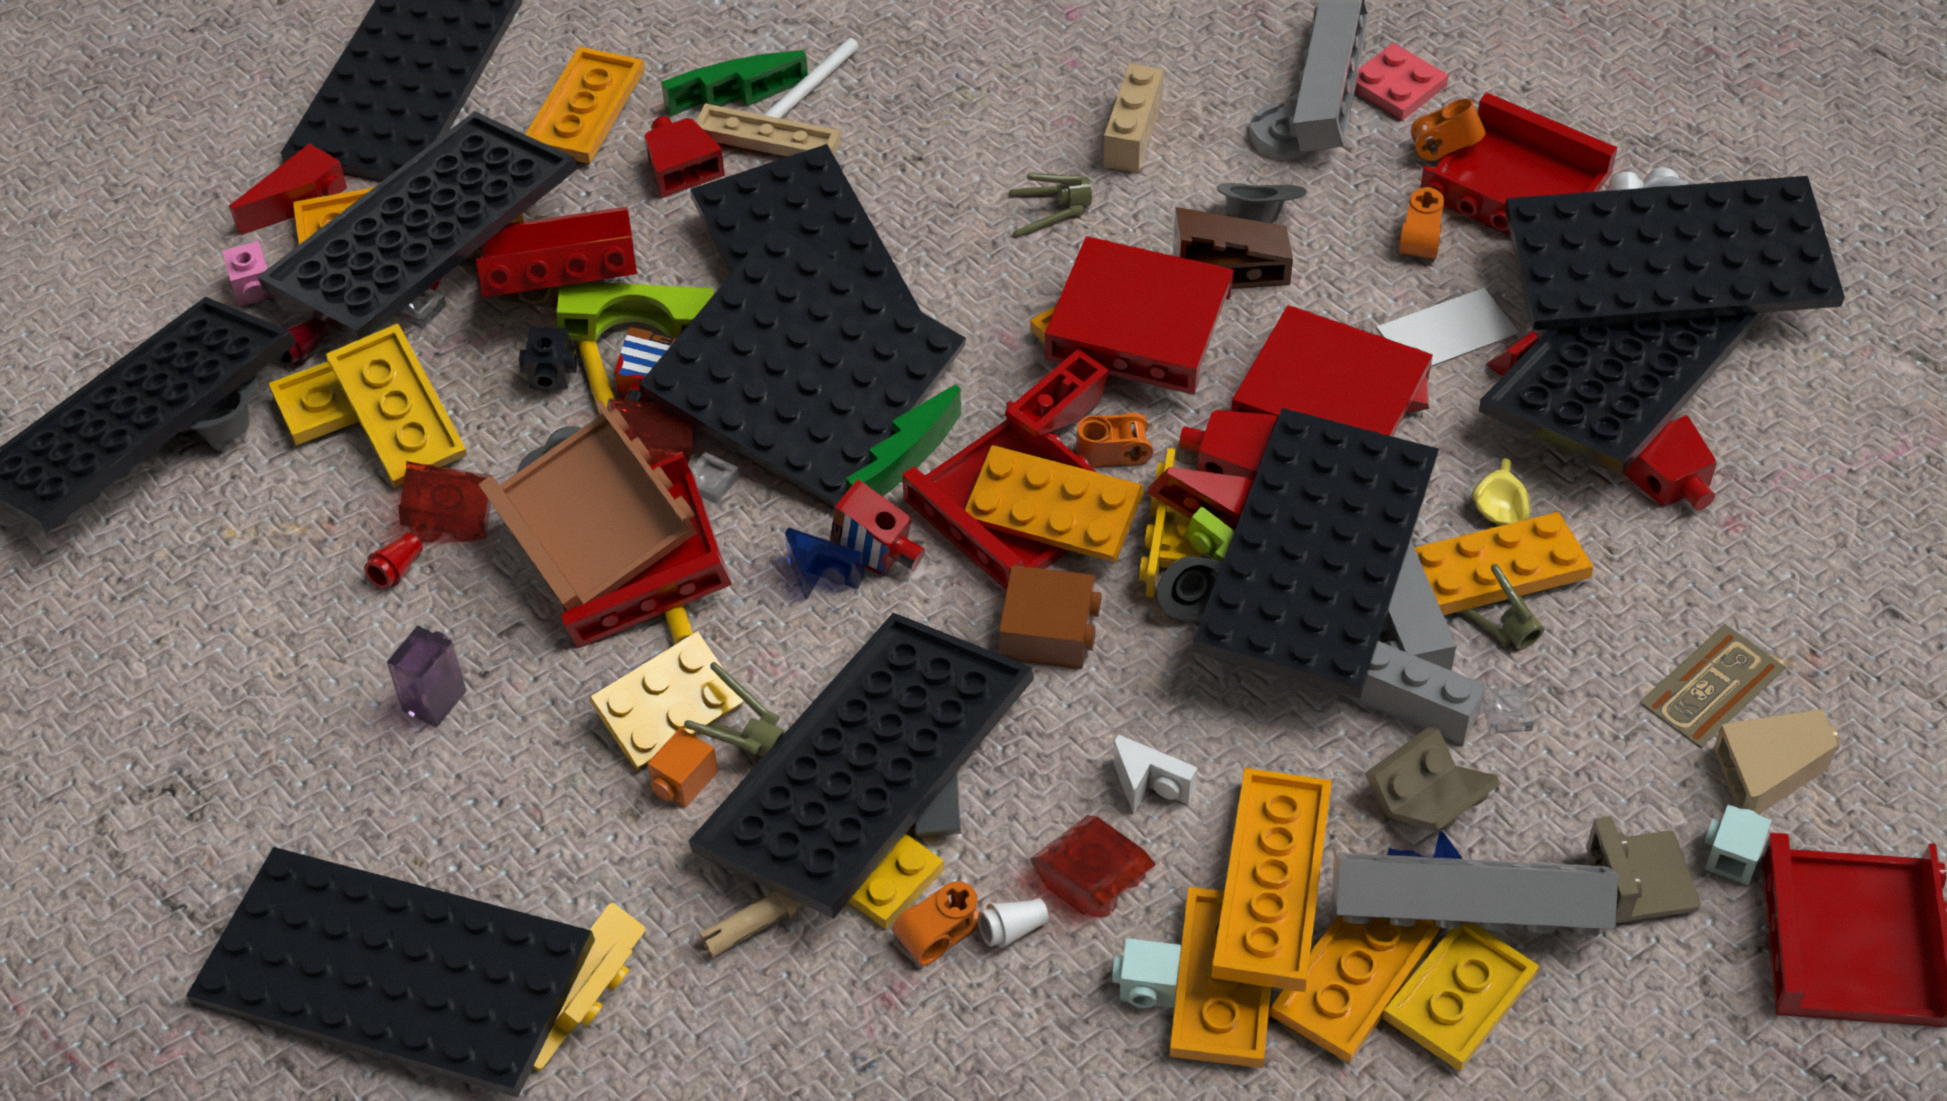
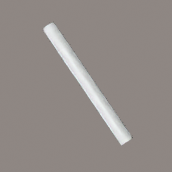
(813, 79)

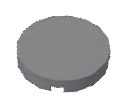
(1272, 139)

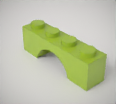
(596, 306)

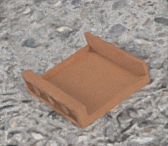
(592, 511)

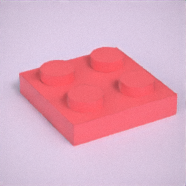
(1399, 81)

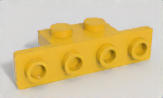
(1165, 537)
(614, 938)

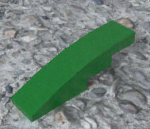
(742, 78)
(914, 439)

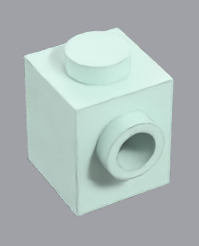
(1736, 843)
(1147, 973)

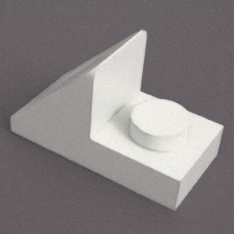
(1147, 768)

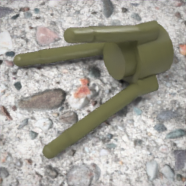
(1072, 191)
(1518, 622)
(757, 735)

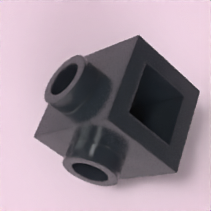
(549, 366)

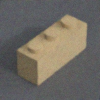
(1133, 118)

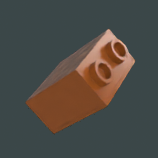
(1048, 617)

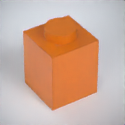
(682, 768)

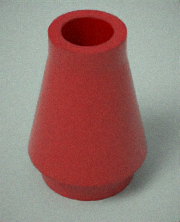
(391, 562)

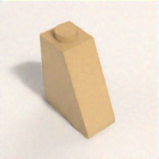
(1774, 756)

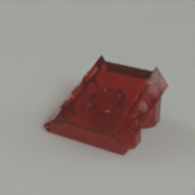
(656, 427)
(443, 502)
(1091, 866)

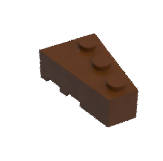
(1252, 248)

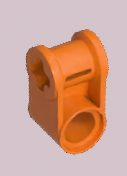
(1450, 129)
(1423, 224)
(1110, 440)
(936, 923)

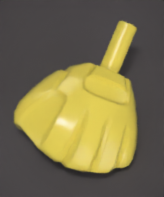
(1502, 497)

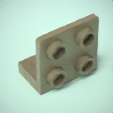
(1424, 784)
(1649, 870)

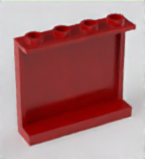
(1518, 158)
(558, 252)
(1139, 313)
(1333, 373)
(947, 489)
(674, 580)
(1856, 934)

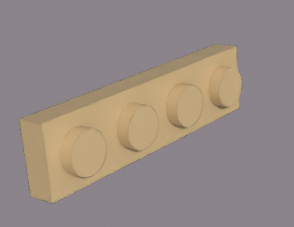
(764, 132)

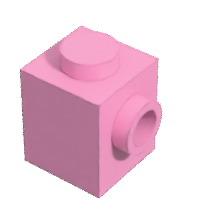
(244, 266)

